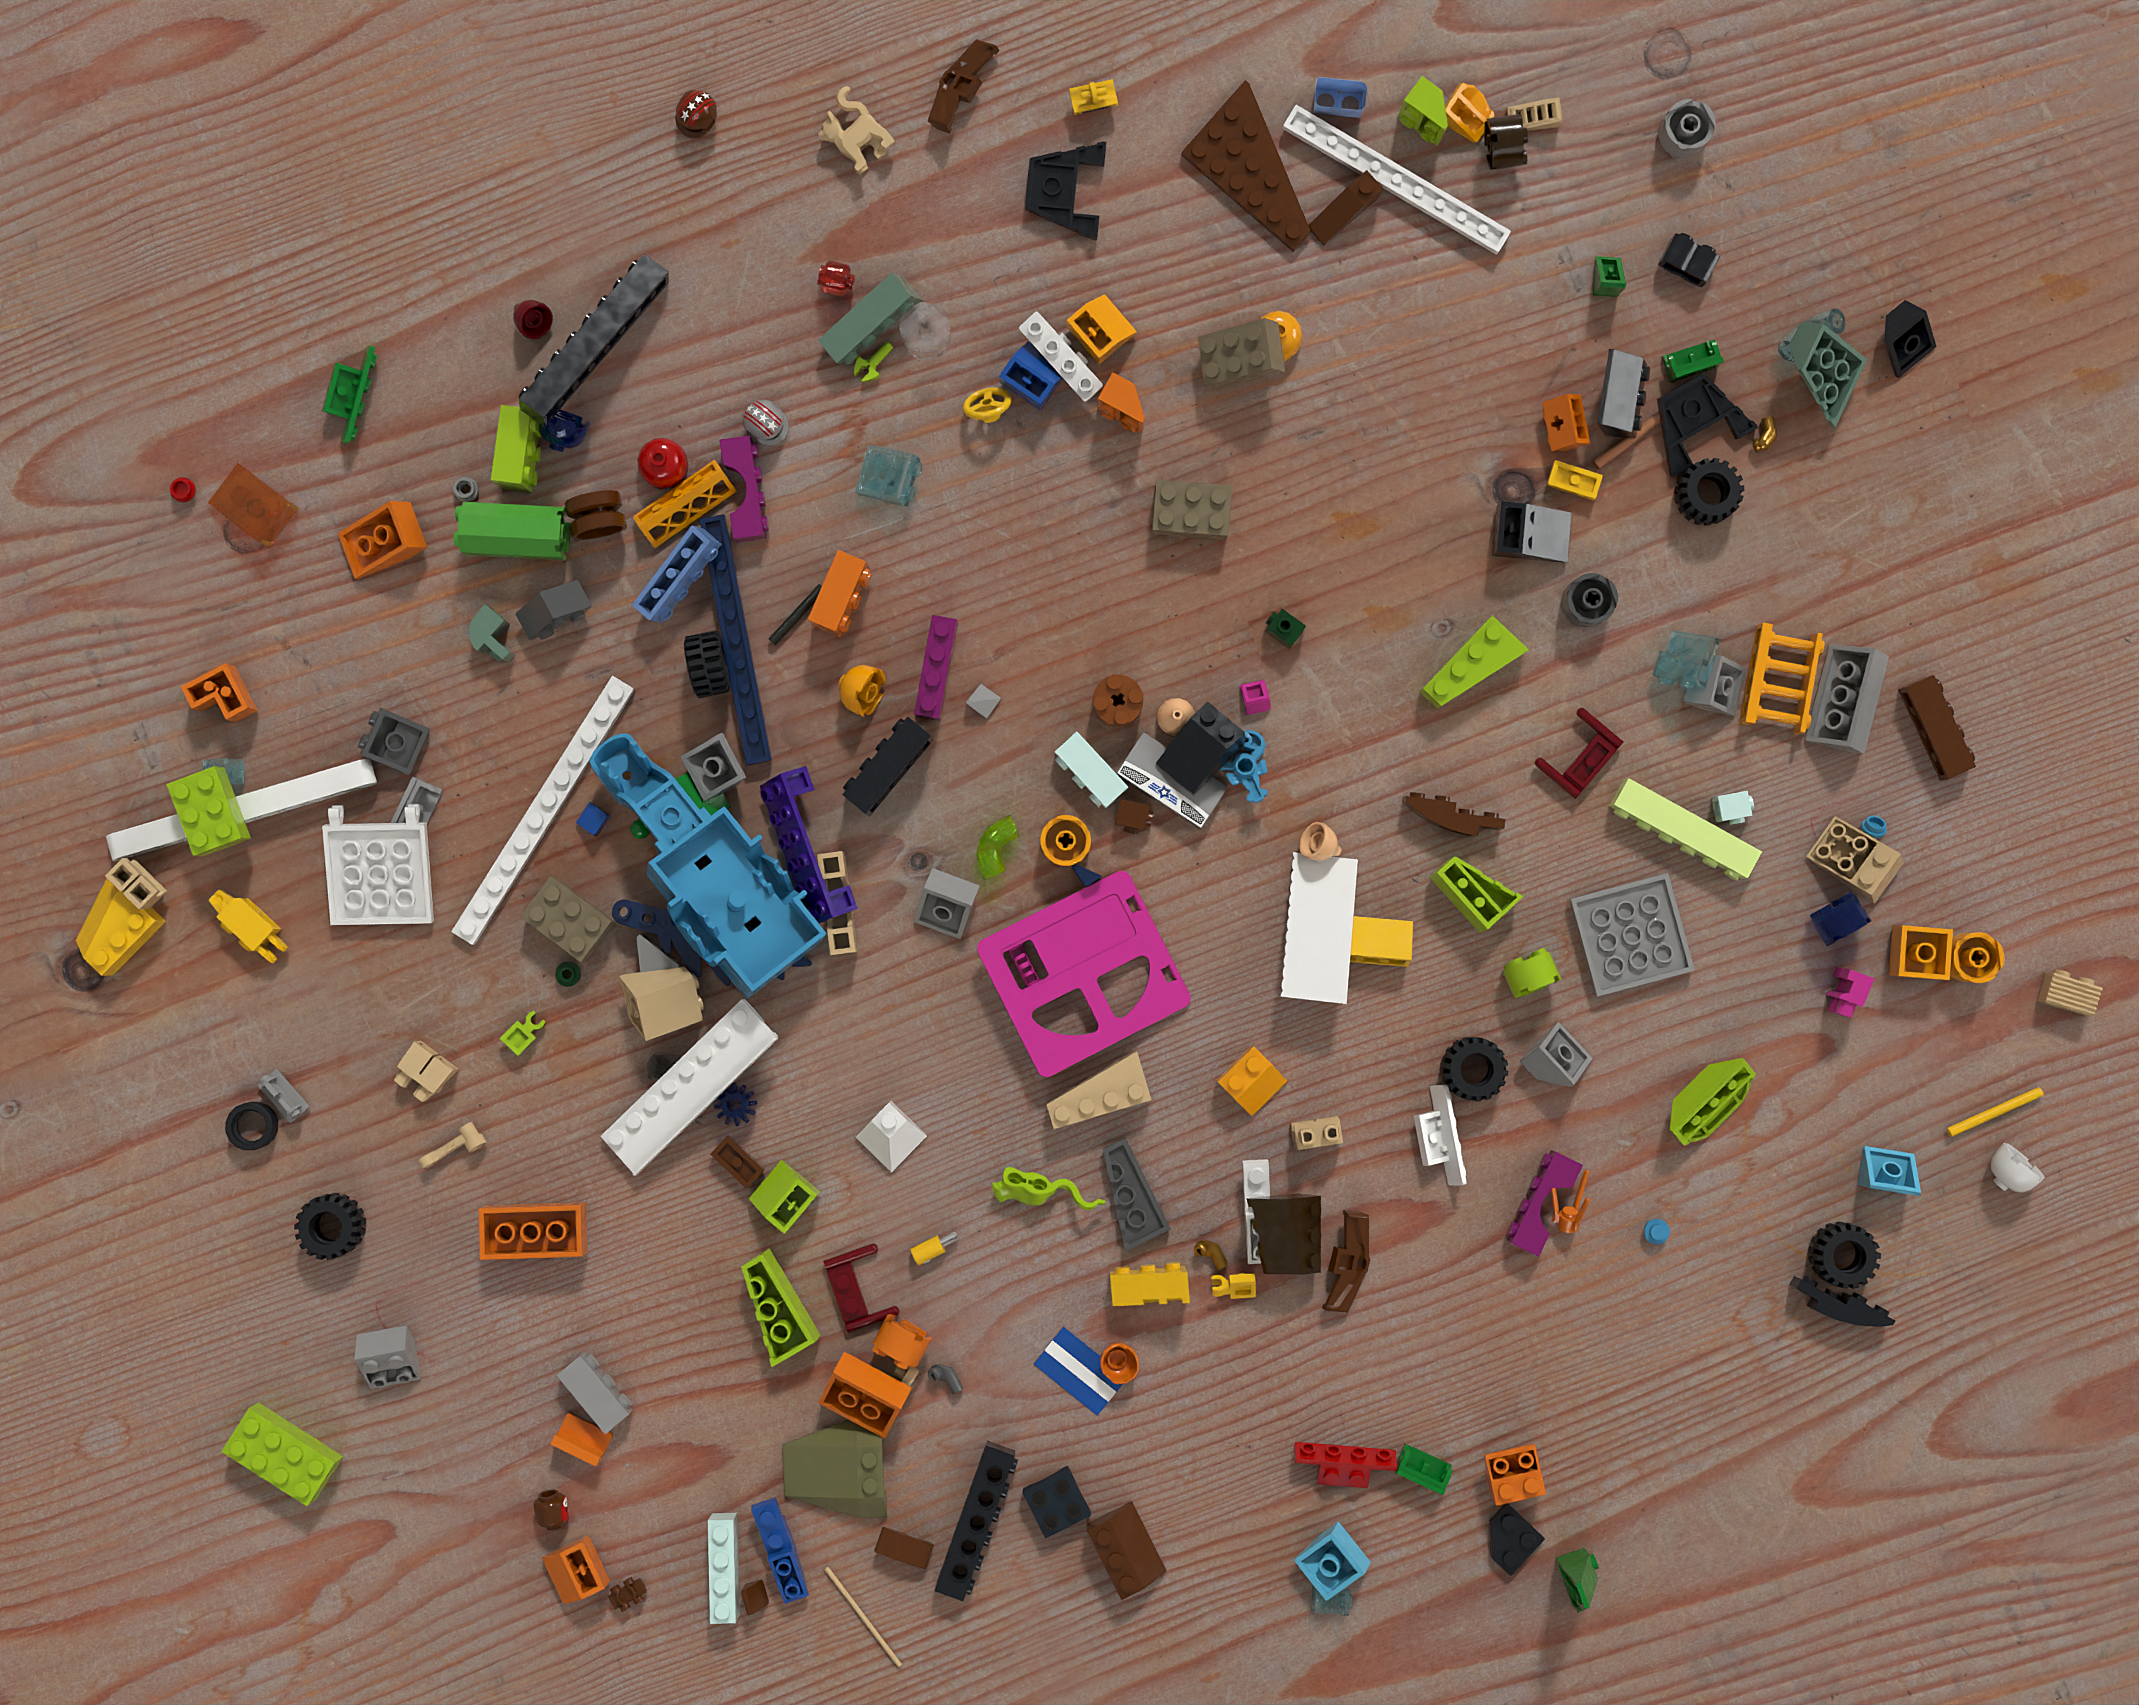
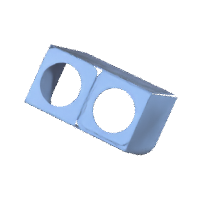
(1332, 86)

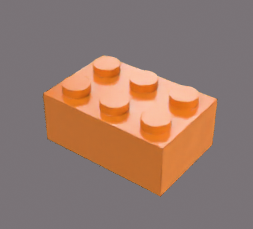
(840, 594)
(864, 1395)

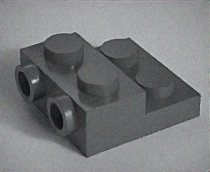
(393, 740)

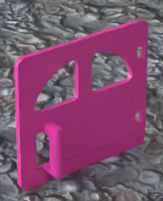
(1078, 944)

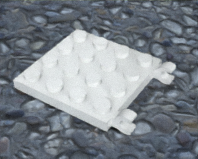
(378, 870)

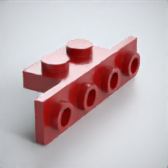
(1344, 1464)

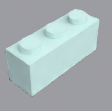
(1090, 771)

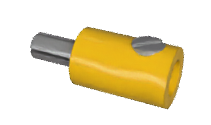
(932, 1248)

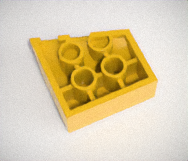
(115, 930)

